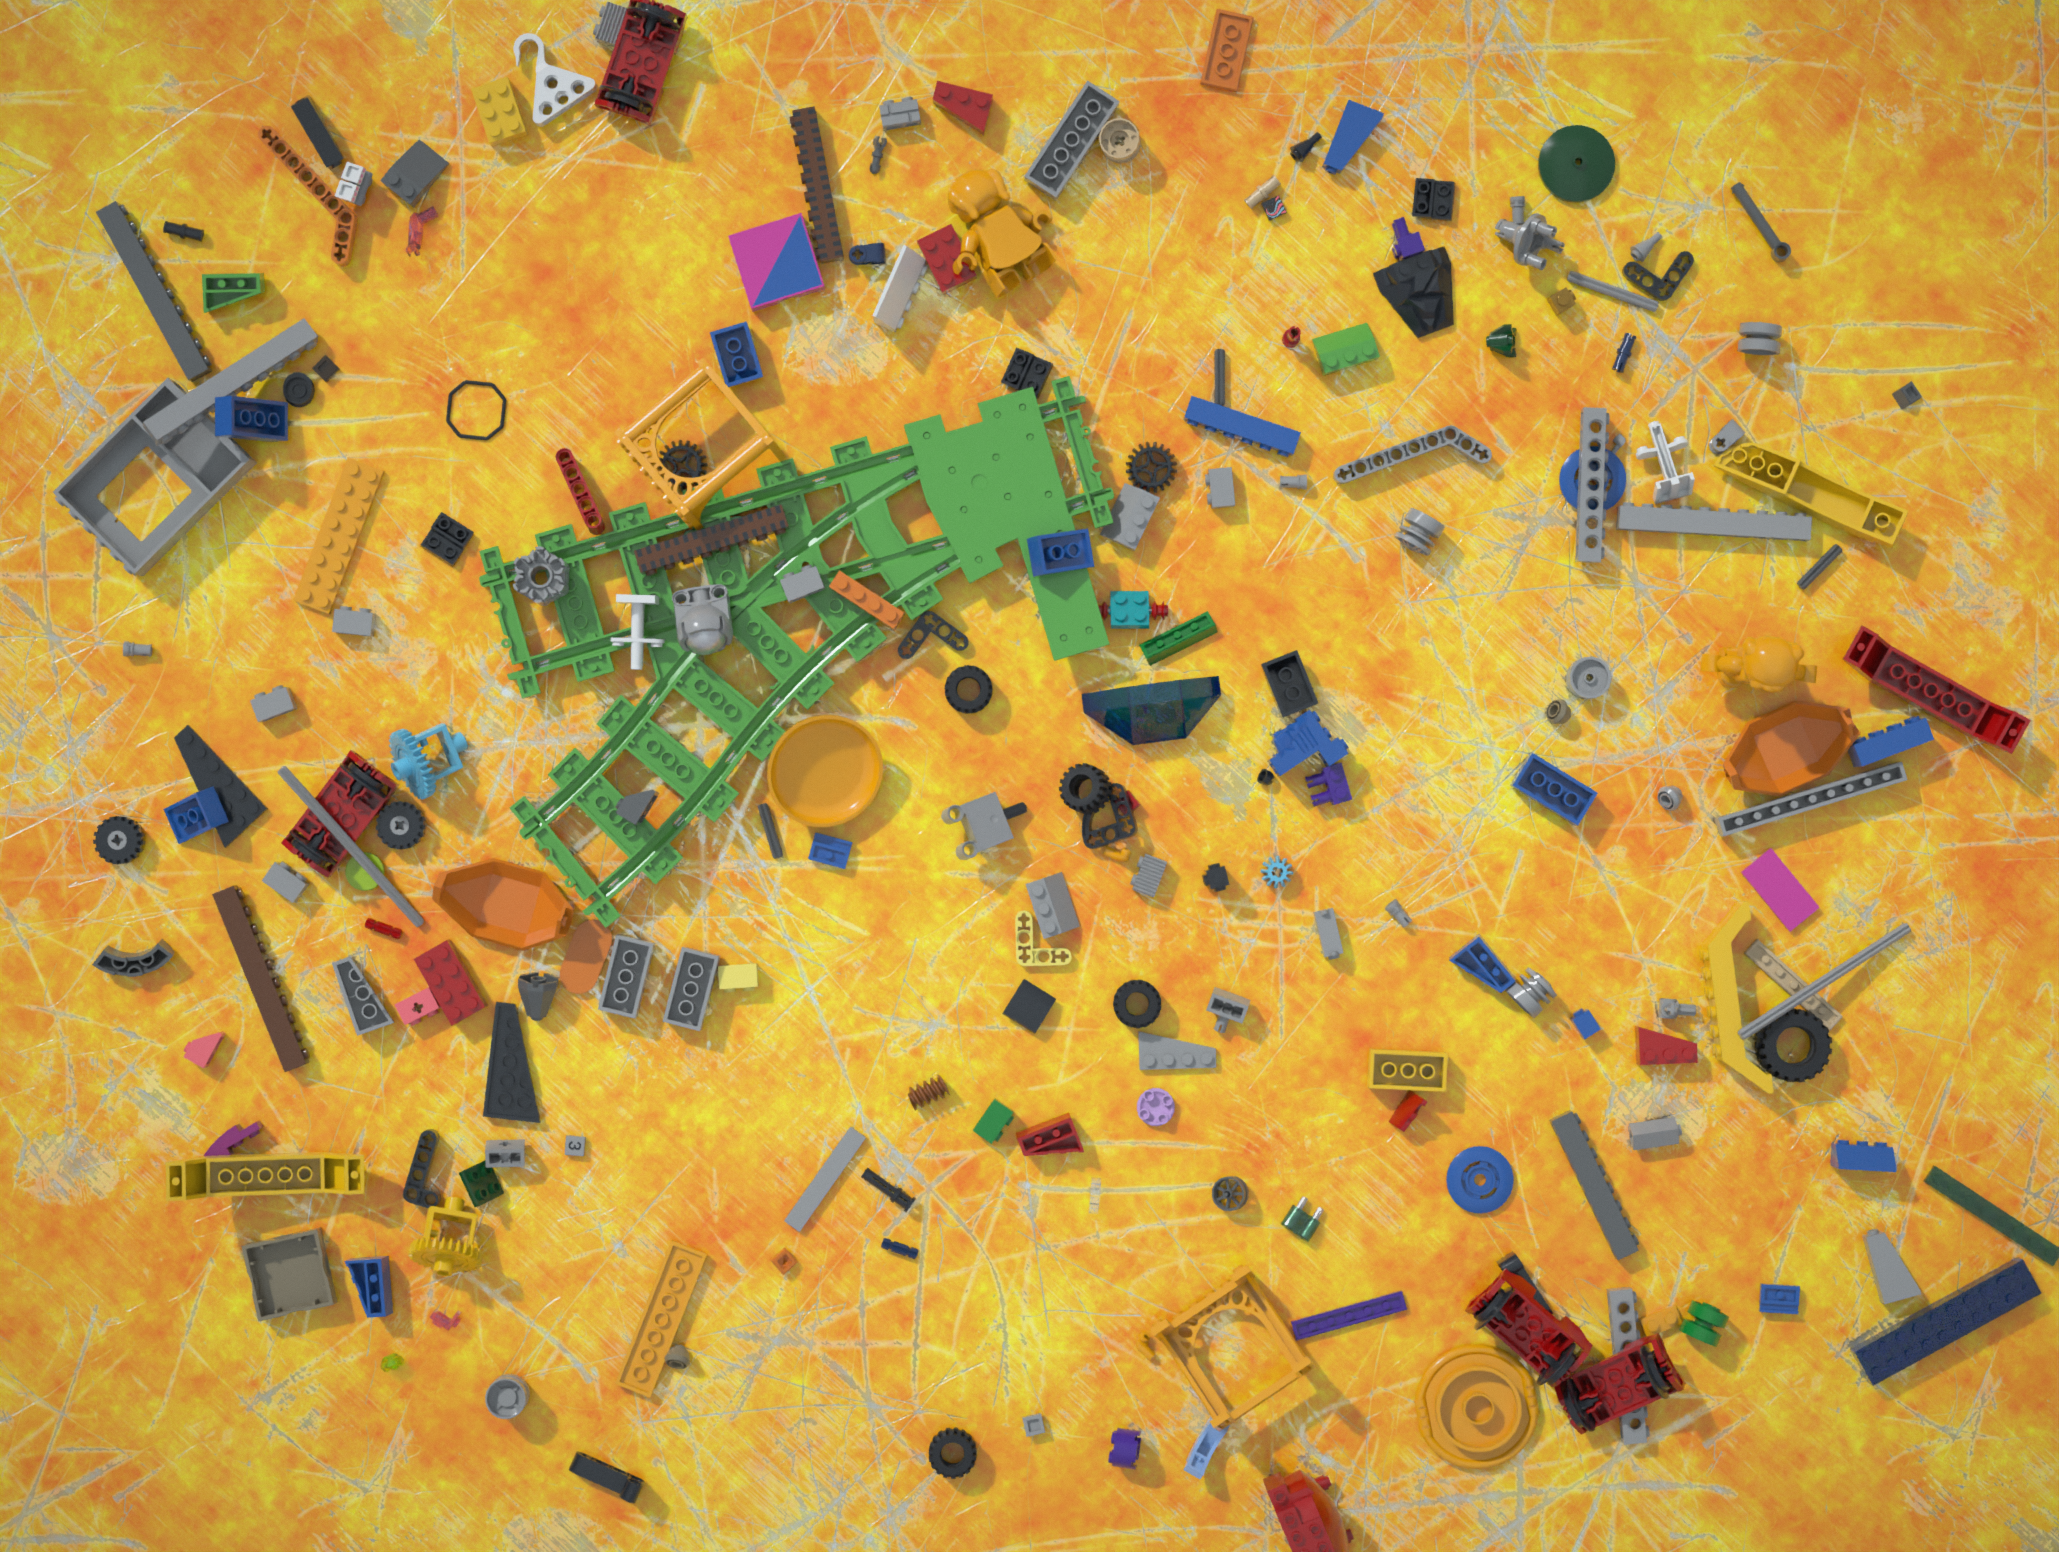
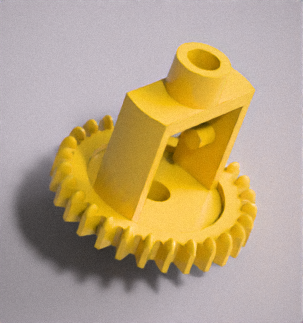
(446, 1256)

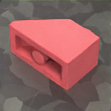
(203, 1049)

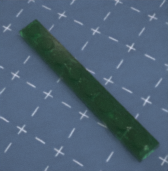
(1992, 1215)

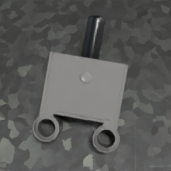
(983, 823)

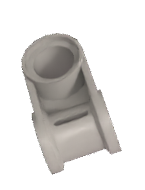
(1728, 435)

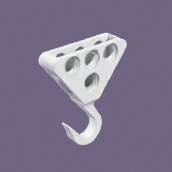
(545, 73)

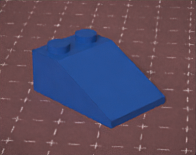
(1060, 552)
(196, 815)

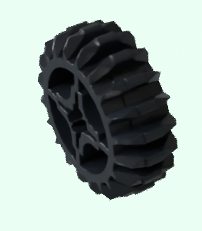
(1148, 450)
(687, 457)

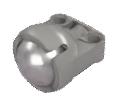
(703, 619)

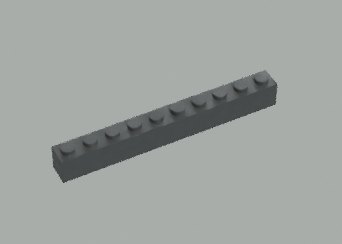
(154, 292)

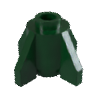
(1503, 340)

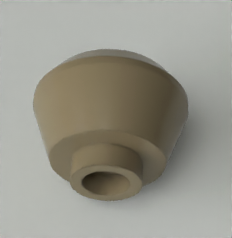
(1558, 712)
(677, 1357)

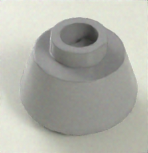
(1670, 797)

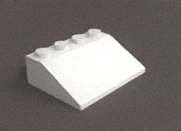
(899, 289)

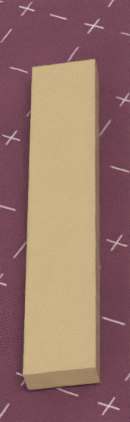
(1791, 983)

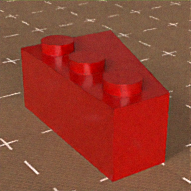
(965, 104)
(1659, 1048)

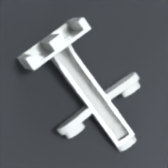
(1672, 485)
(637, 627)

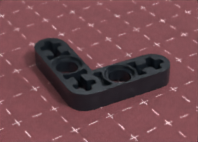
(1658, 283)
(927, 629)

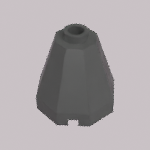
(537, 993)

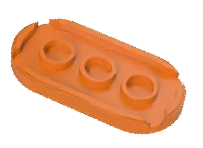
(585, 956)

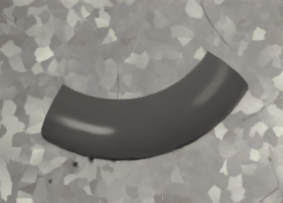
(134, 964)

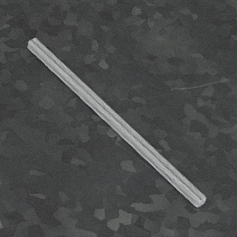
(350, 846)
(1824, 981)

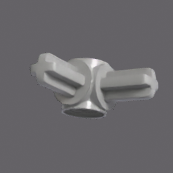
(1671, 1009)

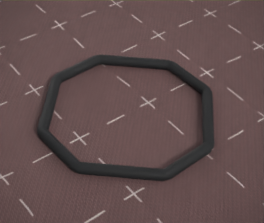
(472, 436)

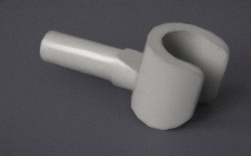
(1620, 441)

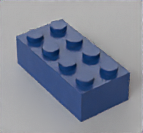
(251, 419)
(1890, 742)
(1553, 789)

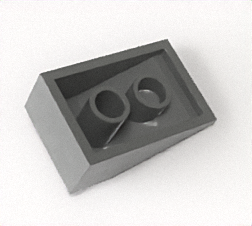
(414, 173)

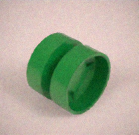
(1706, 1318)

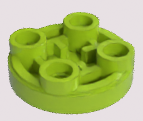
(359, 877)

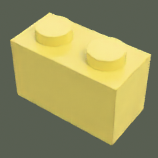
(738, 976)

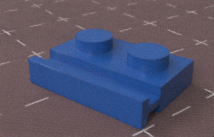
(830, 850)
(1779, 1298)

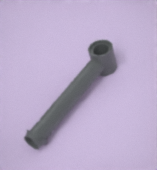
(1761, 223)

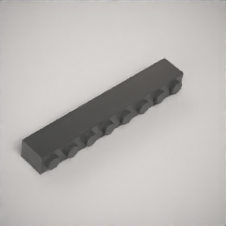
(1594, 1185)

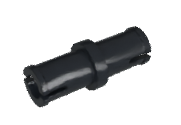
(183, 231)

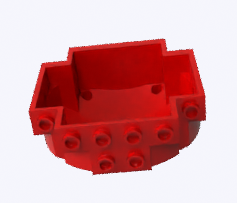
(1307, 1513)

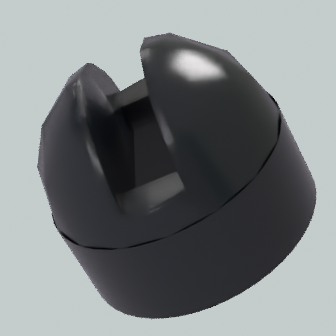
(1265, 777)

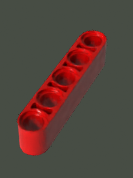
(576, 484)

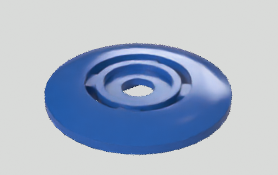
(1615, 472)
(1492, 1166)

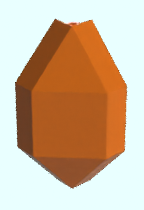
(1790, 748)
(504, 903)

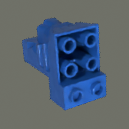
(1301, 741)

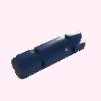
(899, 1248)

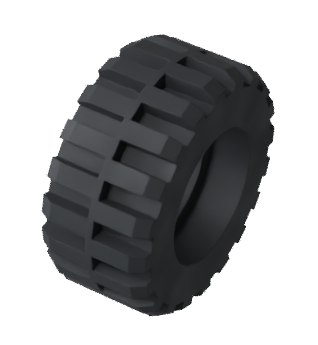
(1817, 1054)

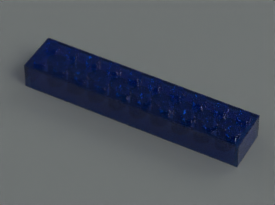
(1945, 1321)

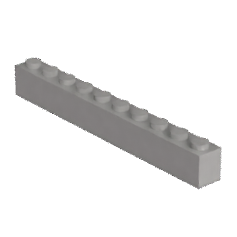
(231, 381)
(1713, 522)
(1810, 799)

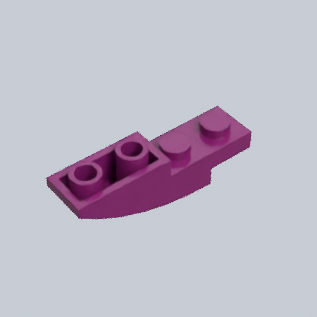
(234, 1138)

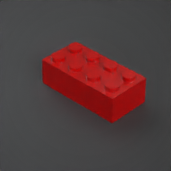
(450, 982)

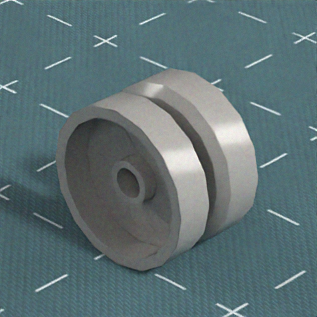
(1759, 338)
(1577, 674)

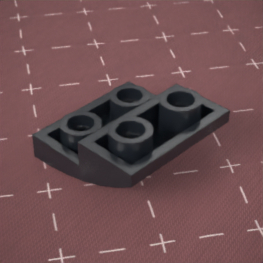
(1433, 199)
(1027, 371)
(447, 539)
(1029, 1006)

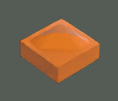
(784, 1261)

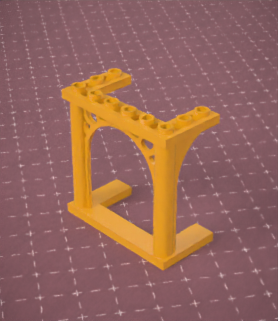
(693, 501)
(1168, 1332)

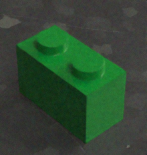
(993, 1121)

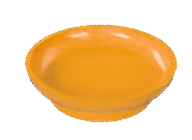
(824, 770)

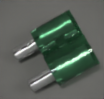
(1300, 1222)

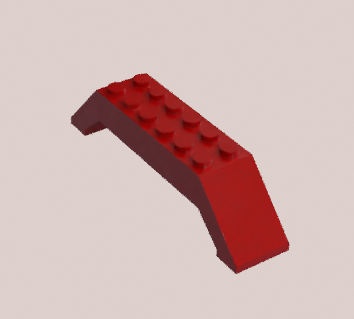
(1934, 692)

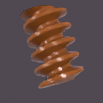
(927, 1092)

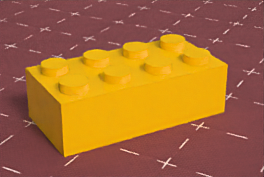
(1407, 1070)

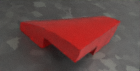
(1407, 1110)

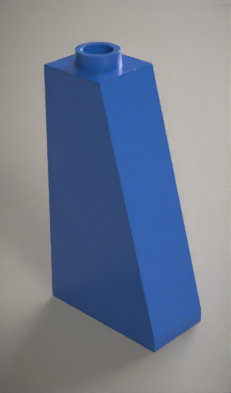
(1353, 130)

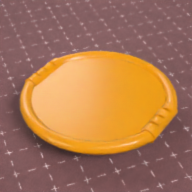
(1476, 1406)

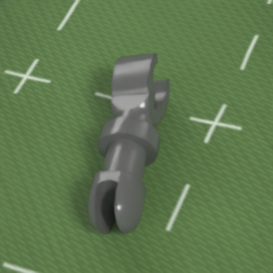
(877, 154)

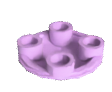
(1155, 1107)

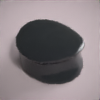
(298, 389)

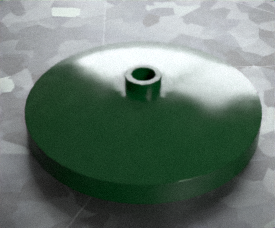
(1566, 178)

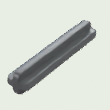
(1219, 369)
(1820, 566)
(770, 830)

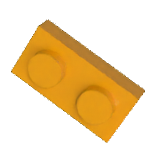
(1660, 1321)

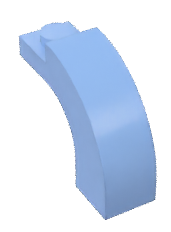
(1203, 1449)

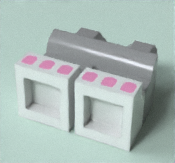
(356, 186)

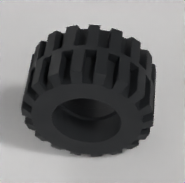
(968, 672)
(1075, 778)
(1125, 991)
(952, 1469)

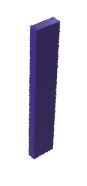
(1348, 1315)

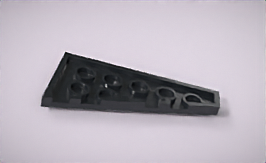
(210, 770)
(509, 1078)

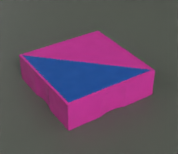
(776, 262)

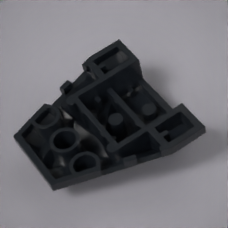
(1420, 290)

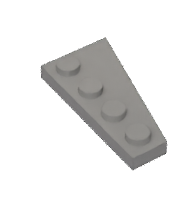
(1169, 1053)

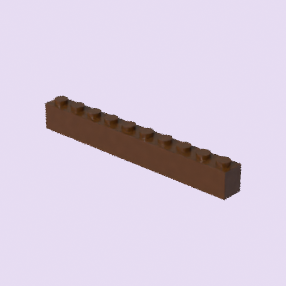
(261, 978)

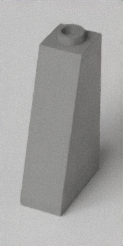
(1888, 1270)

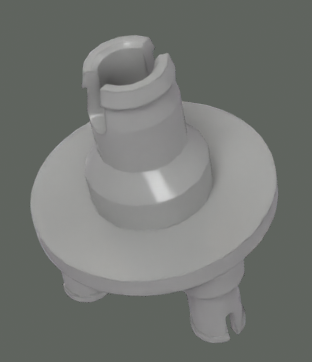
(1529, 239)

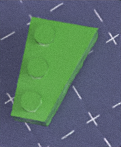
(229, 288)

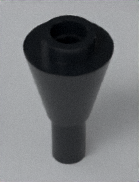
(1302, 149)

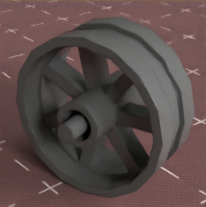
(1230, 1193)

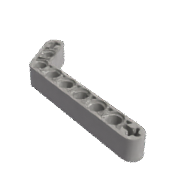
(1406, 454)

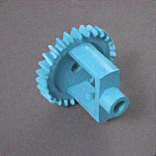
(410, 763)

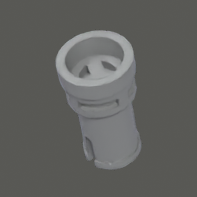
(1517, 204)
(1298, 481)
(132, 649)
(1395, 909)

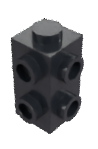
(1215, 877)

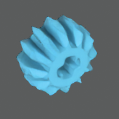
(1273, 877)

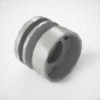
(1419, 531)
(1531, 992)

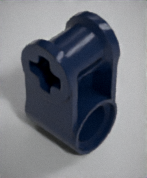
(872, 254)

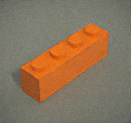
(867, 600)

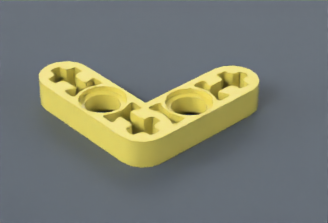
(1034, 952)

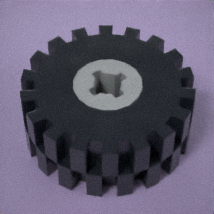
(408, 832)
(129, 840)

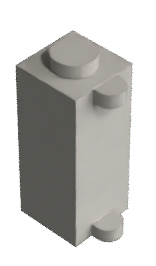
(1328, 933)
(1654, 1133)

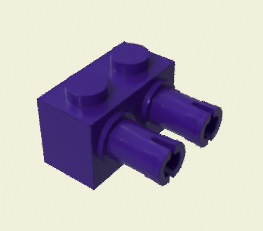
(1406, 243)
(1336, 783)

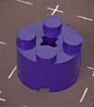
(1125, 1449)

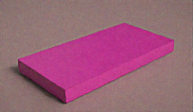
(1780, 889)

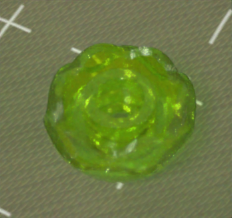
(391, 1362)

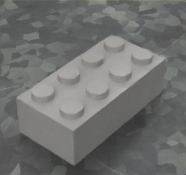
(626, 976)
(691, 988)

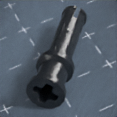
(898, 1192)

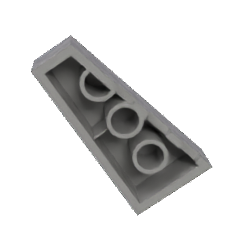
(361, 1000)

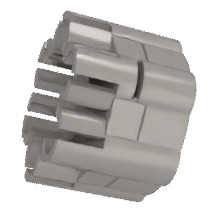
(527, 568)

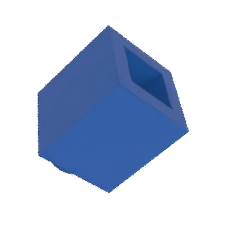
(1584, 1023)

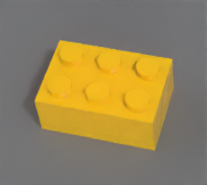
(499, 111)

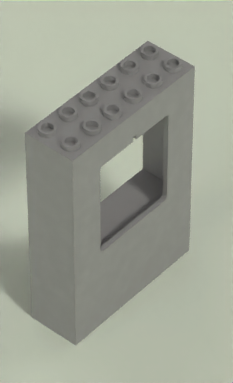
(198, 457)

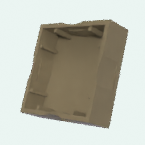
(289, 1274)

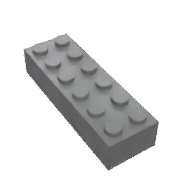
(1071, 140)

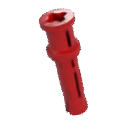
(1289, 340)

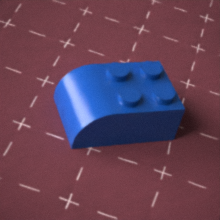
(736, 354)

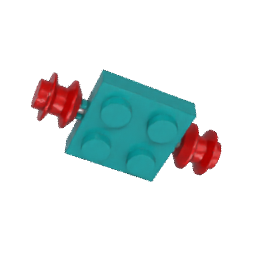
(1131, 610)

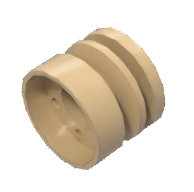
(1123, 130)

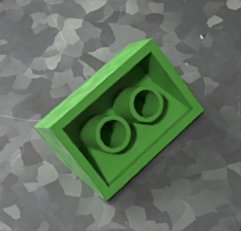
(1345, 349)

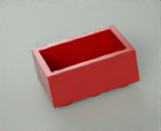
(940, 252)

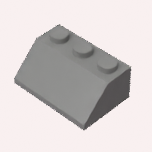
(1130, 516)
(1052, 905)

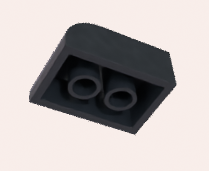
(1289, 684)

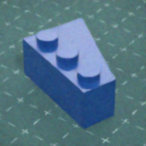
(1482, 962)
(373, 1284)

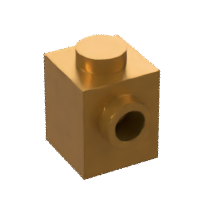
(1562, 301)

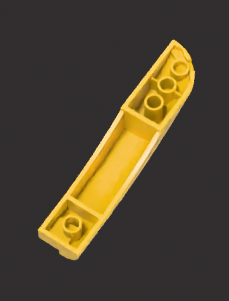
(1813, 492)

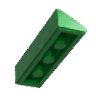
(1178, 638)

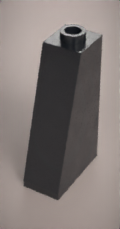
(317, 131)

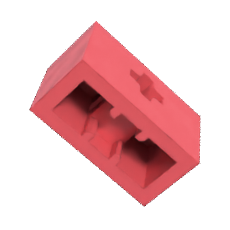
(407, 1010)

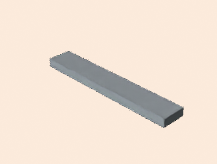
(825, 1179)

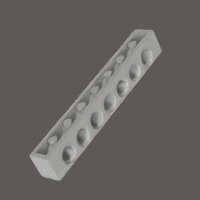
(1583, 532)
(1615, 1298)

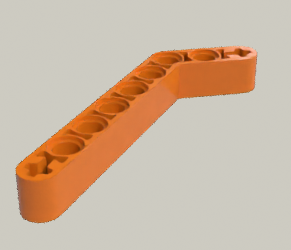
(312, 186)

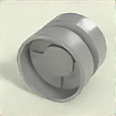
(507, 1396)

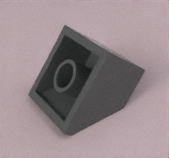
(636, 806)

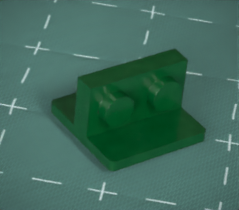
(481, 1183)

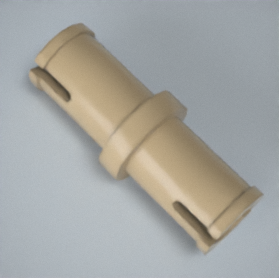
(1262, 192)

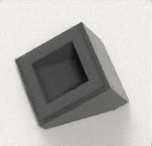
(1906, 395)

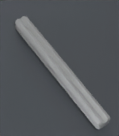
(1612, 291)

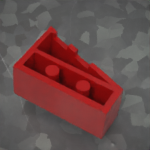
(1049, 1137)

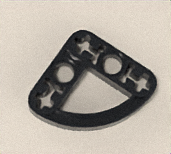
(1118, 827)

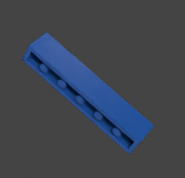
(1241, 425)

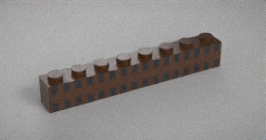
(817, 184)
(712, 539)

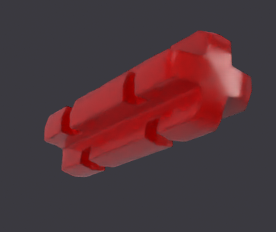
(383, 928)

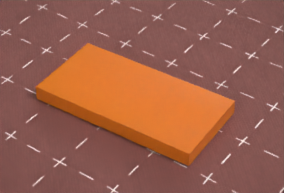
(1226, 50)

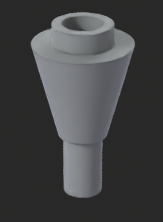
(1641, 250)

